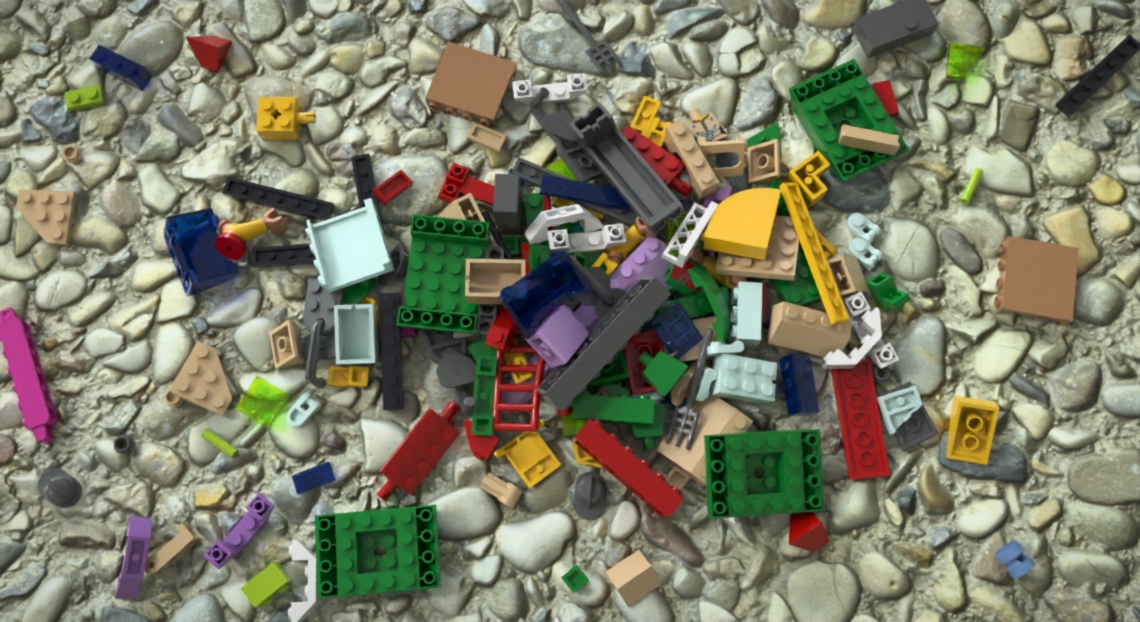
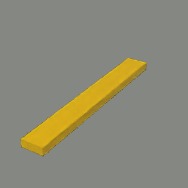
(814, 253)

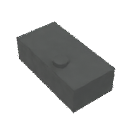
(894, 26)
(508, 204)

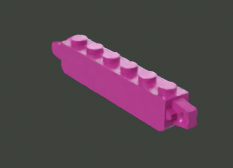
(27, 376)

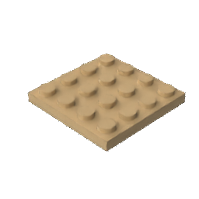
(780, 257)

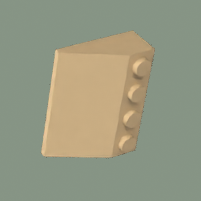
(714, 418)

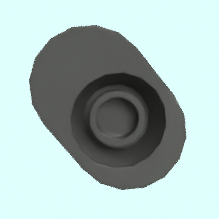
(400, 263)
(59, 488)
(590, 495)

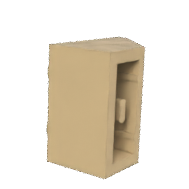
(463, 208)
(848, 276)

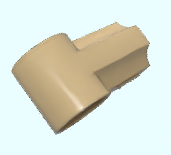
(505, 492)

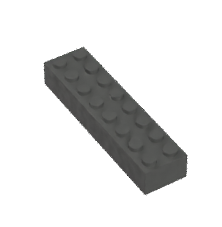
(604, 342)

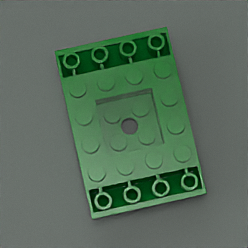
(840, 98)
(789, 476)
(348, 547)

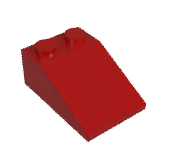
(636, 346)

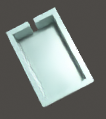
(746, 314)
(356, 333)
(744, 379)

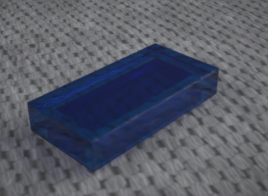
(313, 478)

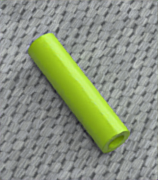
(971, 186)
(219, 443)

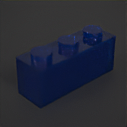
(120, 67)
(799, 385)

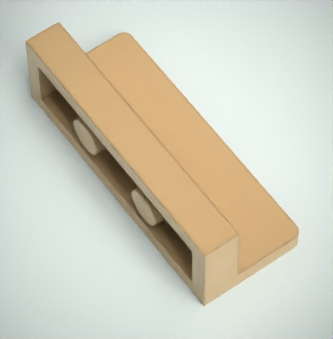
(869, 140)

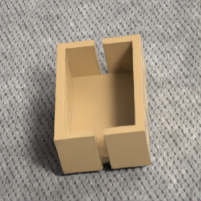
(488, 277)

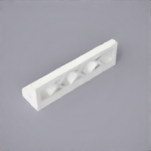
(692, 236)

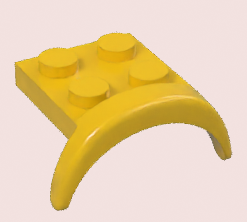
(530, 457)

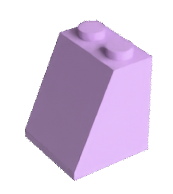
(558, 336)

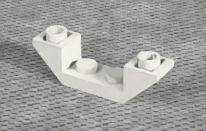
(558, 92)
(538, 229)
(588, 241)
(872, 326)
(880, 353)
(300, 610)

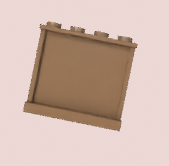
(470, 84)
(1037, 279)

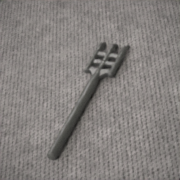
(595, 45)
(687, 410)

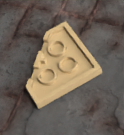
(49, 213)
(203, 381)

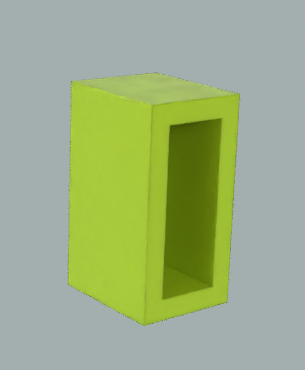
(267, 585)

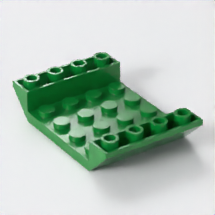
(438, 273)

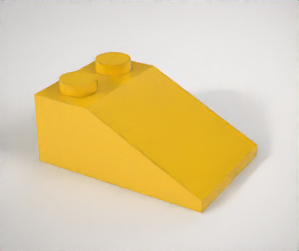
(971, 429)

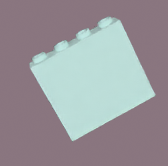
(349, 248)

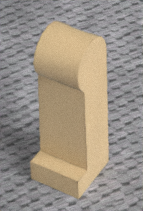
(173, 550)

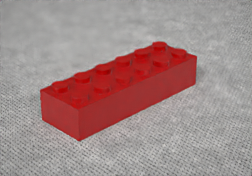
(628, 469)

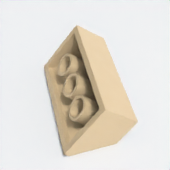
(806, 330)

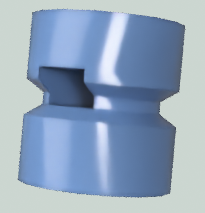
(1014, 559)

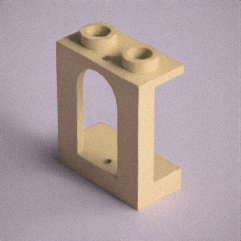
(738, 146)

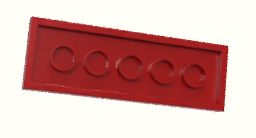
(860, 422)

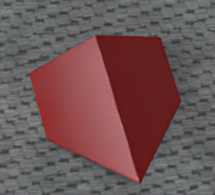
(210, 51)
(807, 532)

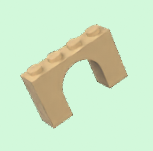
(680, 143)

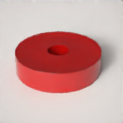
(230, 246)

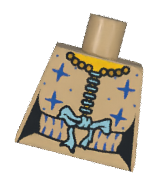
(706, 126)

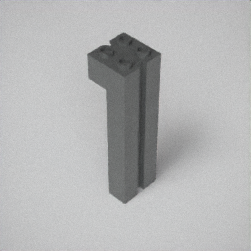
(626, 169)

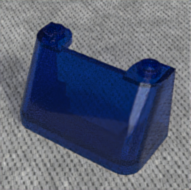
(193, 251)
(542, 291)

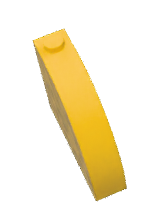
(743, 223)

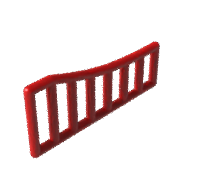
(499, 388)

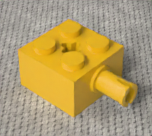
(280, 118)

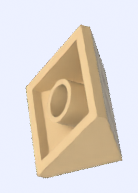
(764, 162)
(286, 345)
(633, 578)

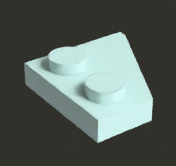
(899, 406)

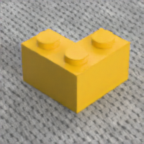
(807, 177)

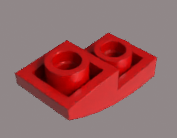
(454, 181)

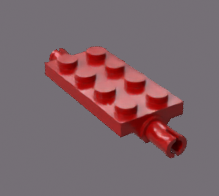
(661, 161)
(419, 451)

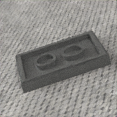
(916, 428)

